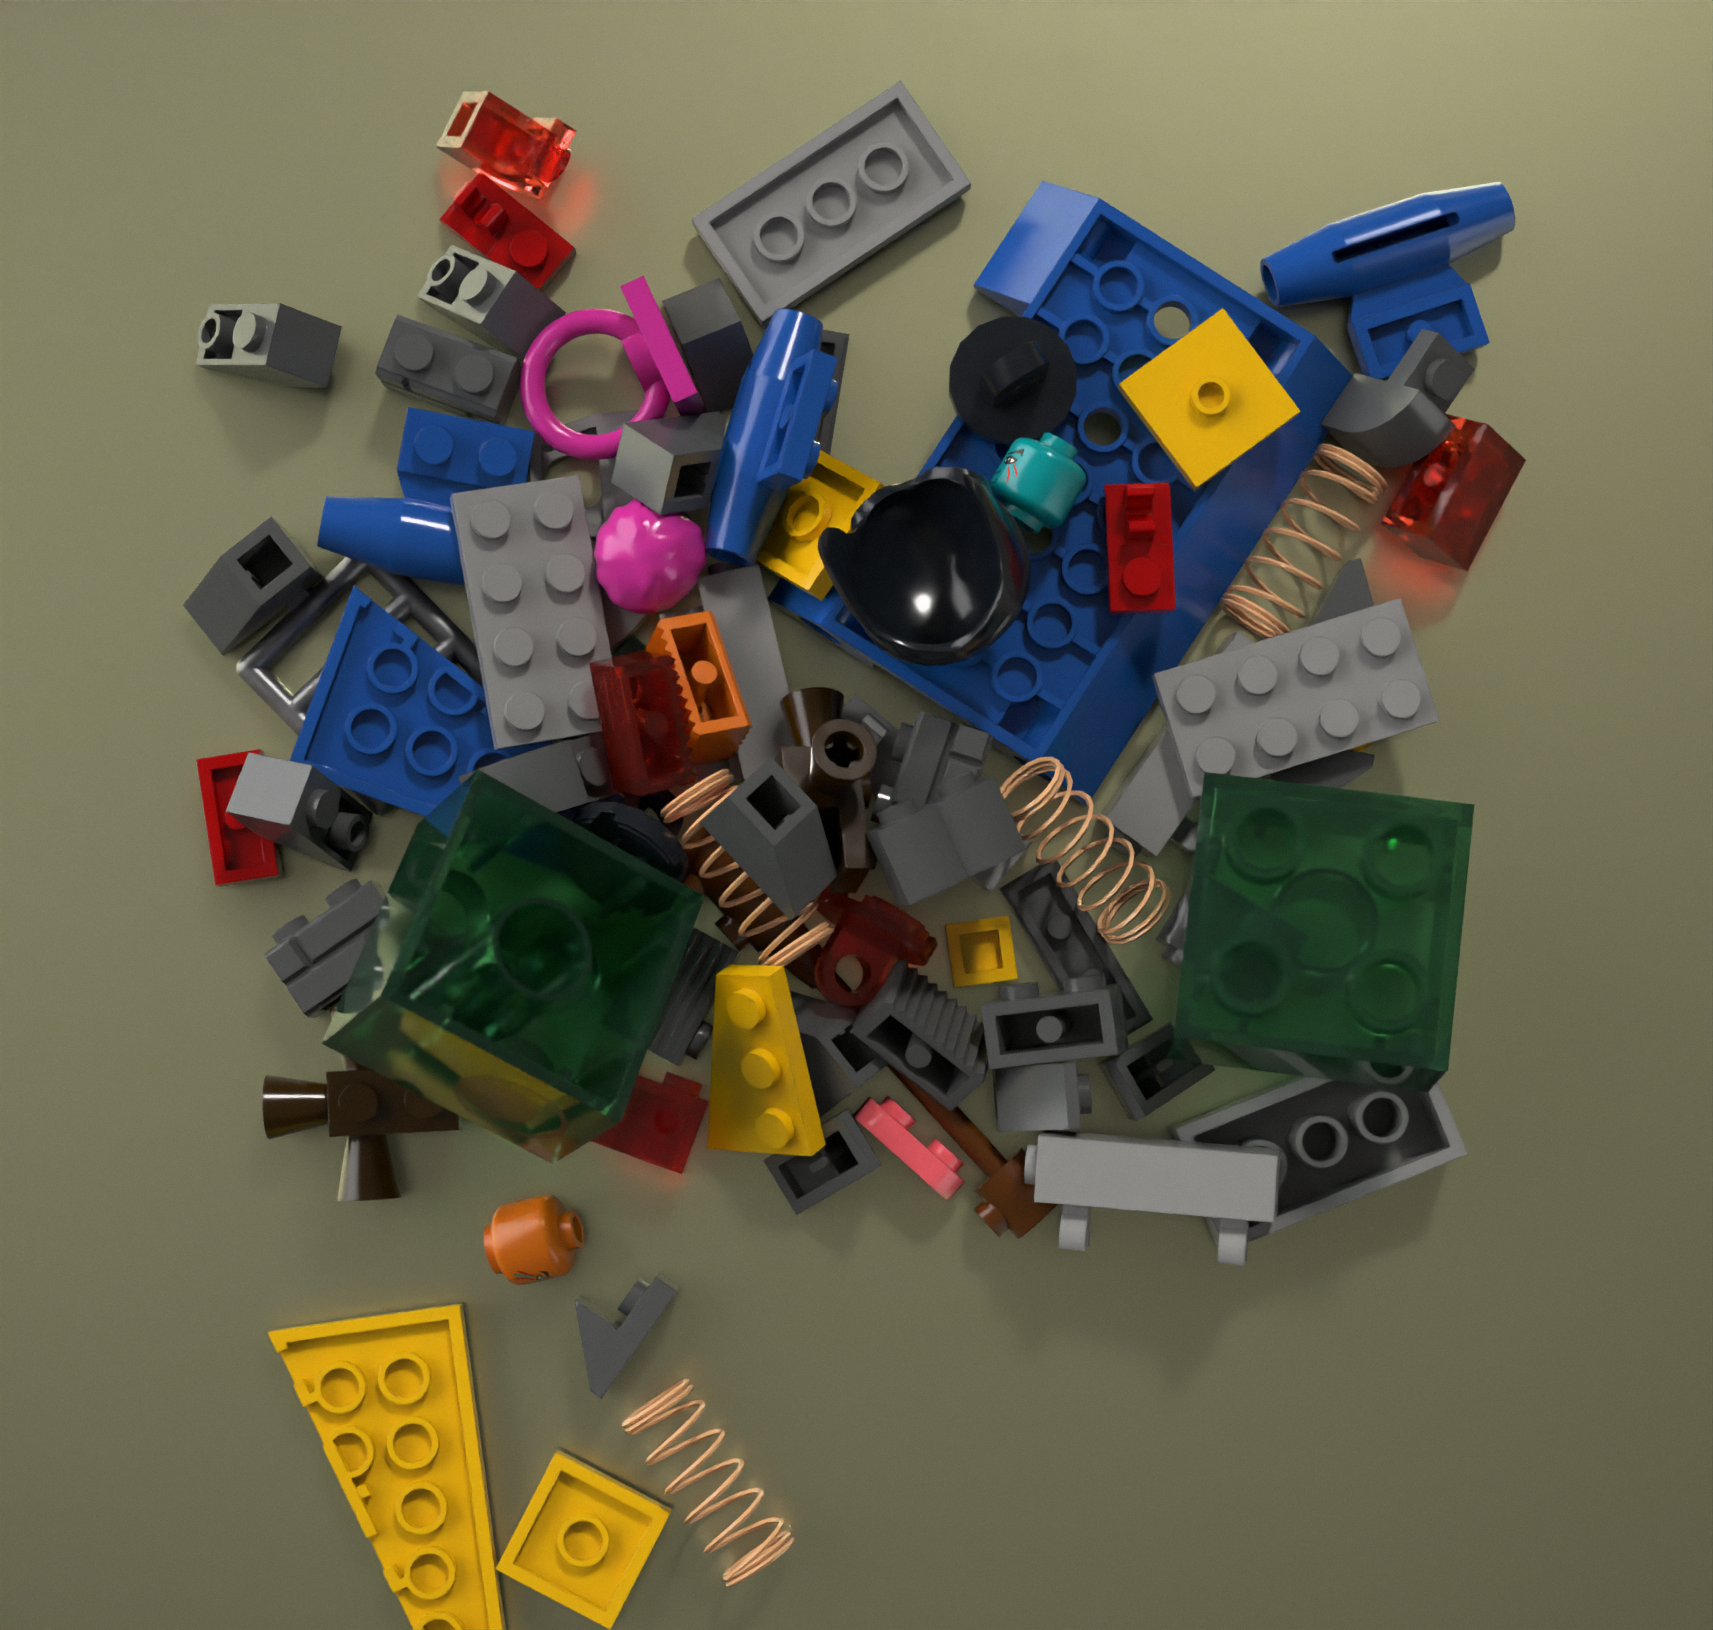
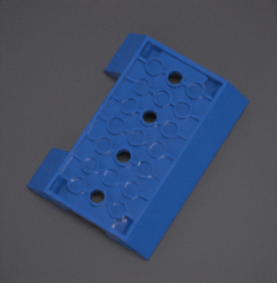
(1065, 670)

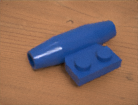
(1396, 271)
(770, 435)
(418, 532)

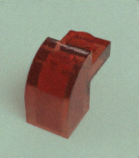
(506, 143)

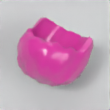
(648, 557)

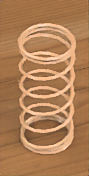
(1239, 607)
(1050, 794)
(702, 795)
(652, 1414)

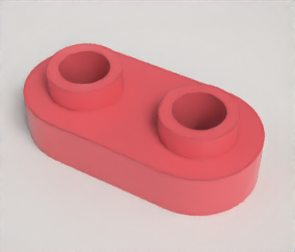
(932, 1163)

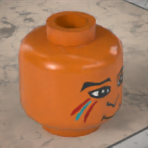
(533, 1239)

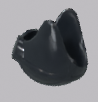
(931, 567)

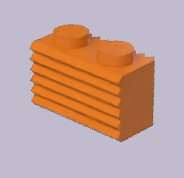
(708, 685)

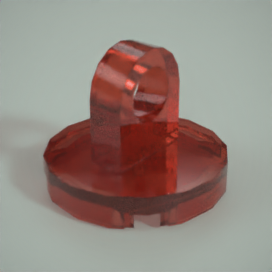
(872, 934)

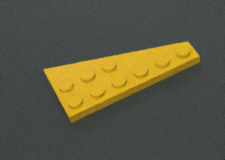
(408, 1452)

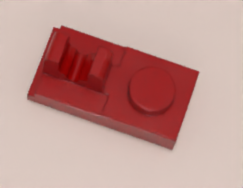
(507, 232)
(1139, 548)

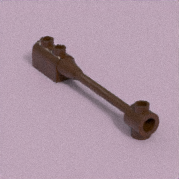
(1005, 1196)

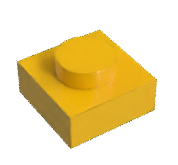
(981, 951)

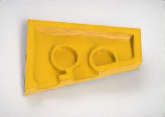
(759, 1067)

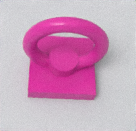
(649, 351)

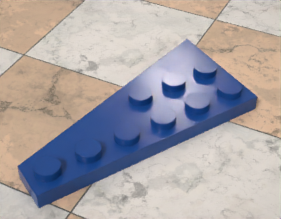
(397, 715)

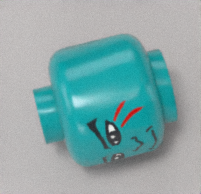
(1039, 481)

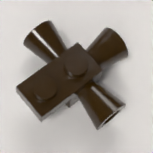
(832, 769)
(356, 1106)

